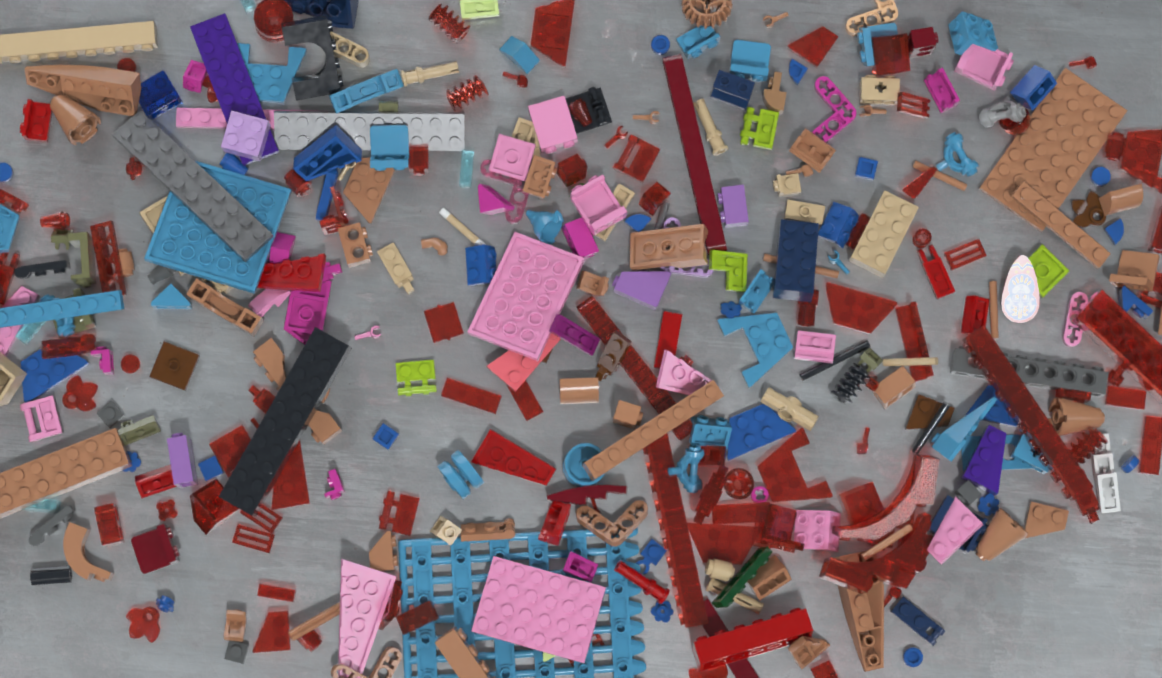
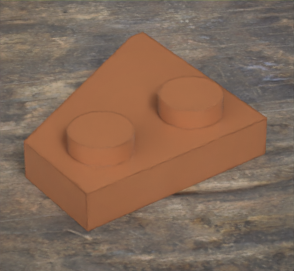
(1044, 519)

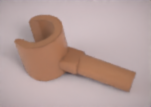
(774, 19)
(869, 111)
(647, 117)
(806, 170)

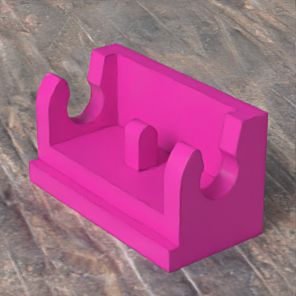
(941, 90)
(580, 238)

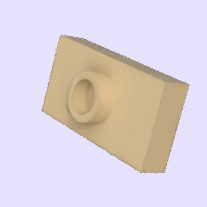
(804, 212)

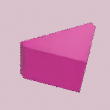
(491, 201)
(282, 248)
(580, 567)

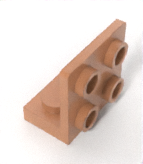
(1136, 271)

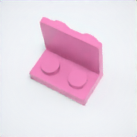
(815, 529)

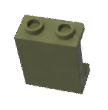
(84, 241)

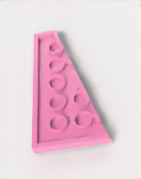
(362, 605)

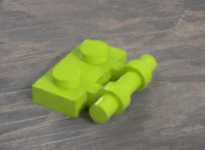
(765, 129)
(416, 371)

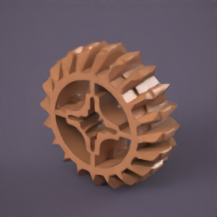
(715, 13)

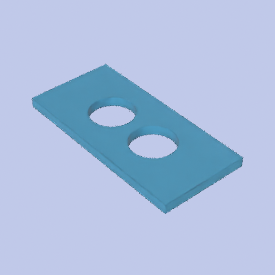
(972, 441)

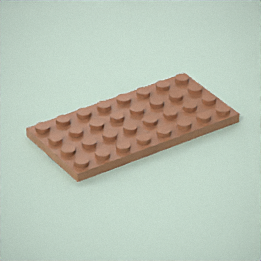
(1056, 147)

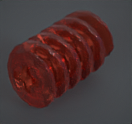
(448, 23)
(465, 92)
(1087, 445)

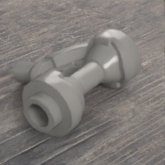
(1002, 110)

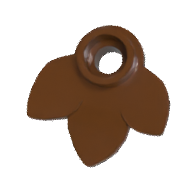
(1086, 210)

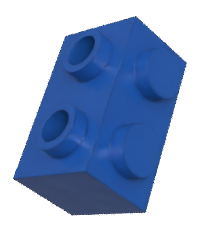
(1033, 87)

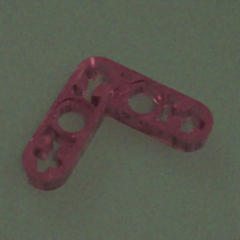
(514, 182)

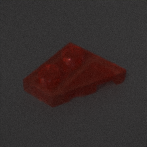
(814, 46)

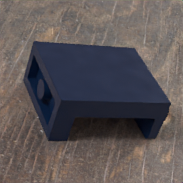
(732, 90)
(971, 543)

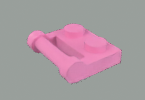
(47, 416)

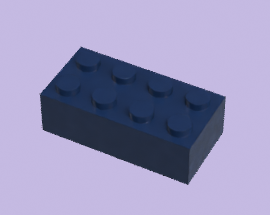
(796, 260)

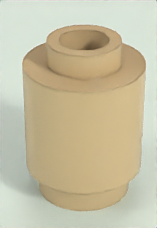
(719, 569)

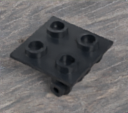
(596, 107)

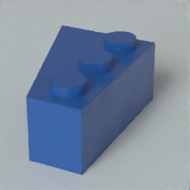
(326, 154)

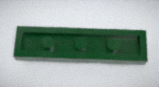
(746, 573)

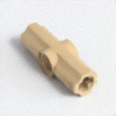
(789, 409)

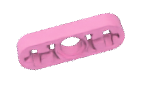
(1067, 332)

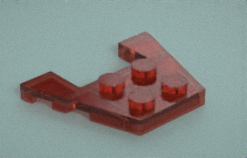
(1143, 157)
(783, 475)

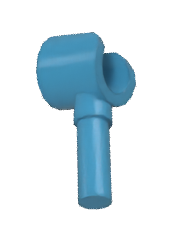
(837, 261)

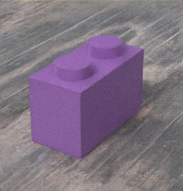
(733, 206)

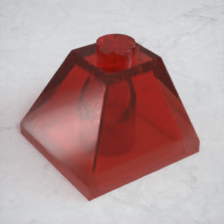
(860, 503)
(209, 509)

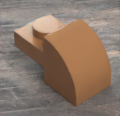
(773, 98)

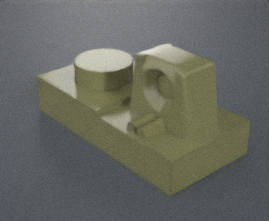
(132, 432)

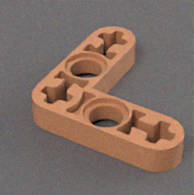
(612, 528)
(384, 657)

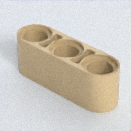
(351, 54)

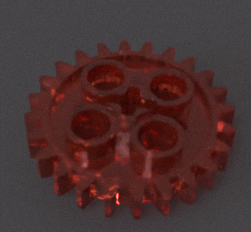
(710, 494)

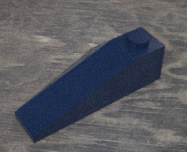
(340, 12)

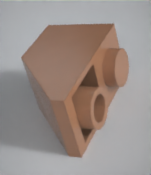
(382, 554)

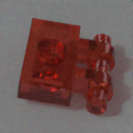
(405, 513)

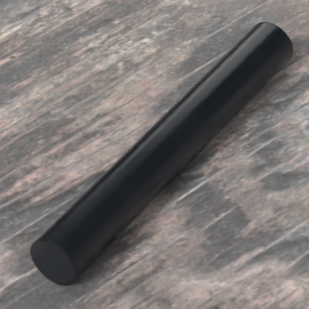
(930, 428)

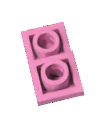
(266, 299)

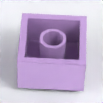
(245, 136)

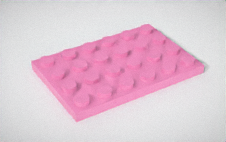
(526, 296)
(539, 609)

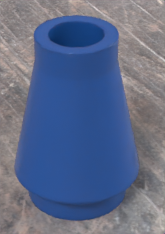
(232, 163)

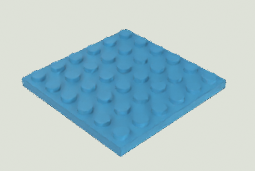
(193, 248)

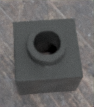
(967, 493)

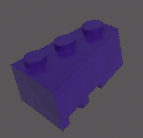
(986, 461)

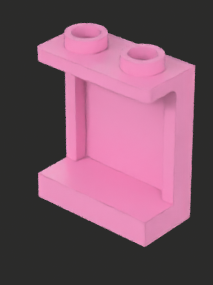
(984, 66)
(553, 124)
(597, 204)

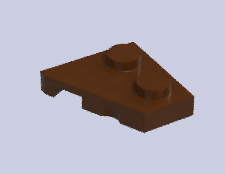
(924, 411)

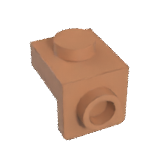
(592, 284)
(235, 625)

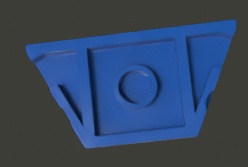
(47, 373)
(998, 412)
(755, 429)

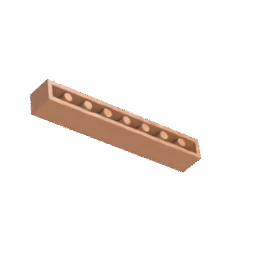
(652, 430)

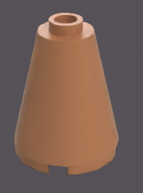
(75, 120)
(1073, 416)
(999, 536)

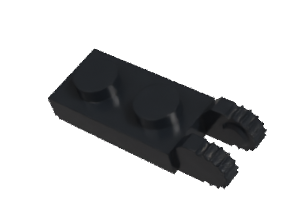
(41, 269)

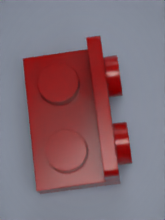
(36, 121)

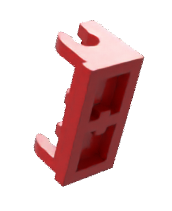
(555, 523)

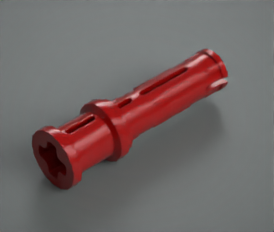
(649, 586)

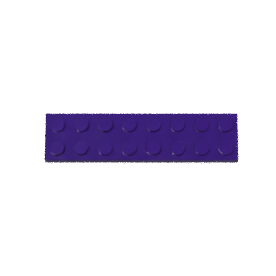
(229, 74)

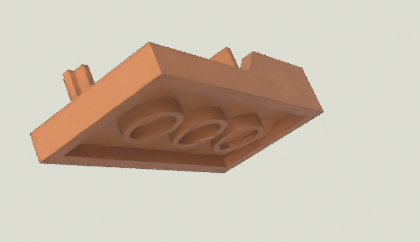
(686, 248)

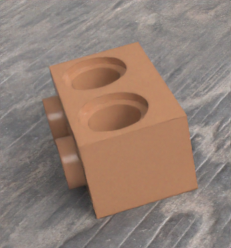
(351, 246)
(627, 415)

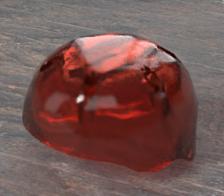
(1016, 128)
(739, 483)

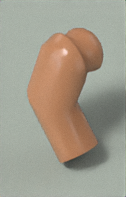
(436, 243)

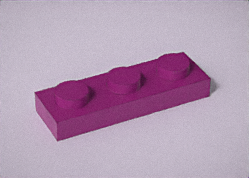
(574, 335)

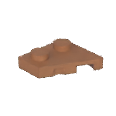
(807, 649)

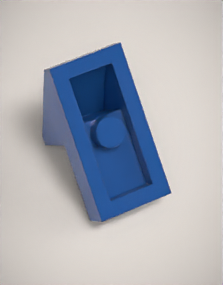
(1130, 300)

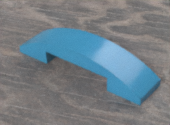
(366, 90)

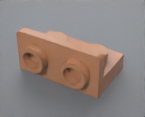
(539, 176)

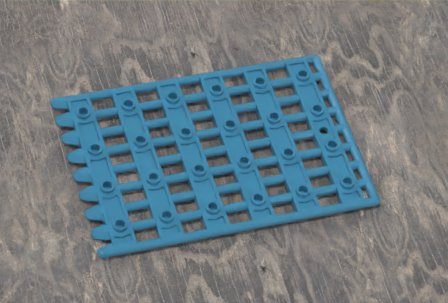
(618, 589)

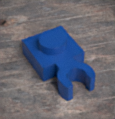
(652, 554)

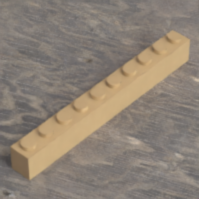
(78, 41)

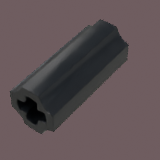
(51, 575)

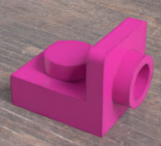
(194, 76)
(107, 362)
(334, 481)

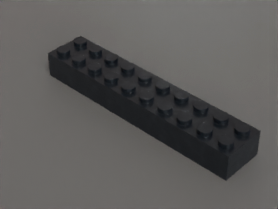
(285, 422)

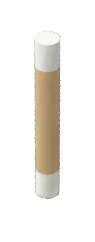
(462, 228)

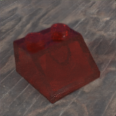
(890, 54)

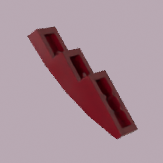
(581, 494)

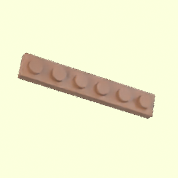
(1060, 225)

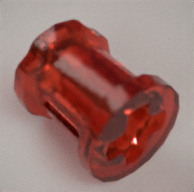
(925, 234)

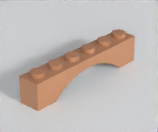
(273, 360)

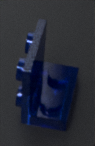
(158, 95)

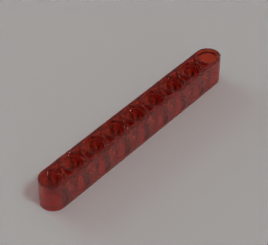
(632, 363)

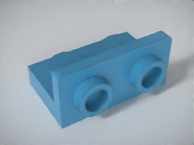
(697, 40)
(710, 431)

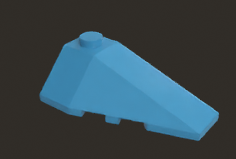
(955, 436)

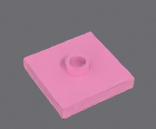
(512, 157)

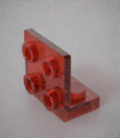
(330, 223)

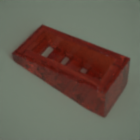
(916, 186)

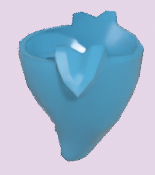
(545, 224)

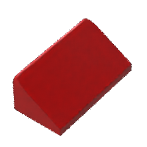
(974, 313)
(154, 481)

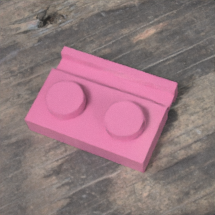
(815, 346)

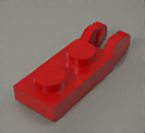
(936, 273)

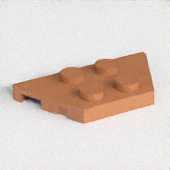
(367, 188)

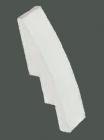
(1105, 478)

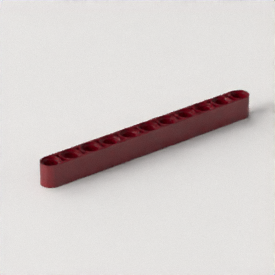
(694, 152)

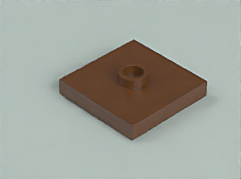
(174, 366)

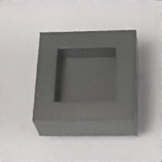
(110, 414)
(236, 652)

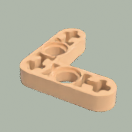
(882, 8)

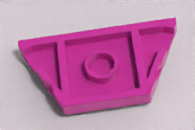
(306, 312)

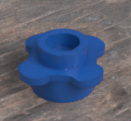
(165, 604)

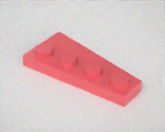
(516, 368)

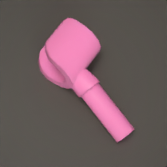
(368, 334)

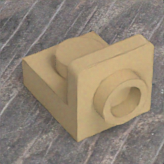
(787, 184)
(445, 530)

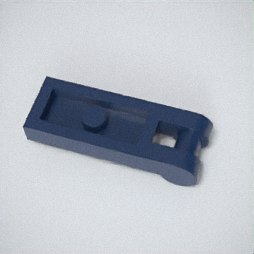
(917, 621)

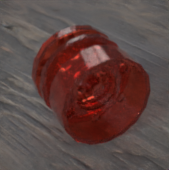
(272, 10)

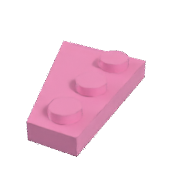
(678, 376)
(953, 531)

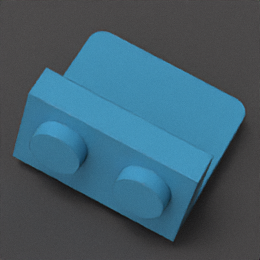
(969, 30)
(864, 38)
(750, 60)
(389, 147)

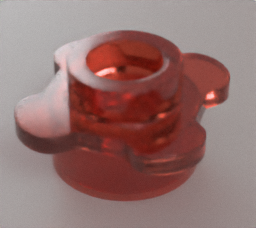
(133, 168)
(161, 509)

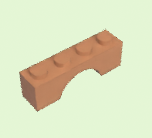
(224, 307)

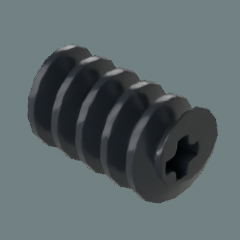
(850, 384)

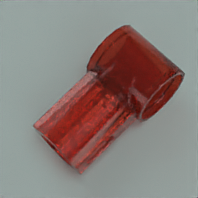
(807, 310)

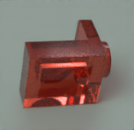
(653, 198)

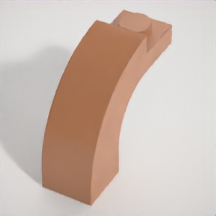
(74, 551)

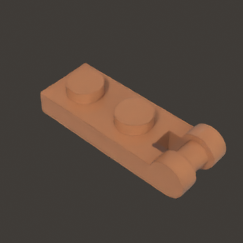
(488, 531)

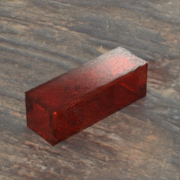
(276, 593)

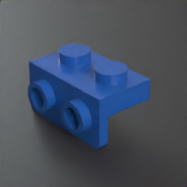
(838, 224)
(480, 264)

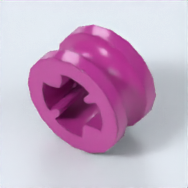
(765, 494)

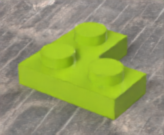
(734, 265)

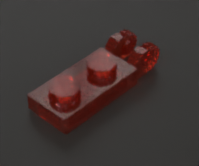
(7, 273)
(68, 346)

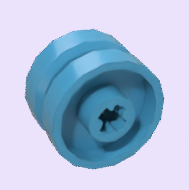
(572, 464)
(459, 475)

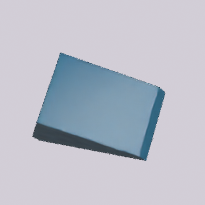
(519, 54)
(171, 299)

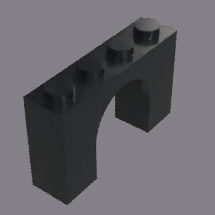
(315, 31)

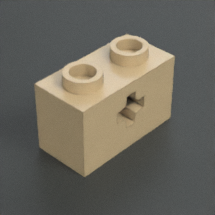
(870, 94)

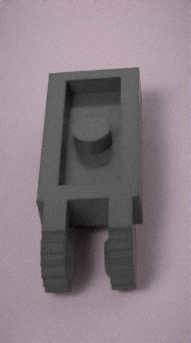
(51, 526)

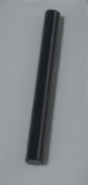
(837, 359)

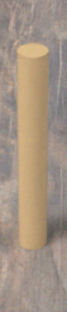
(910, 361)

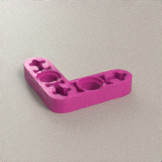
(838, 115)

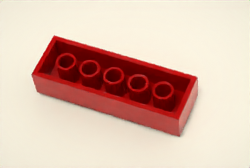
(751, 639)

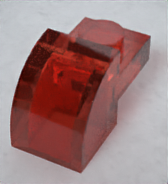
(713, 456)

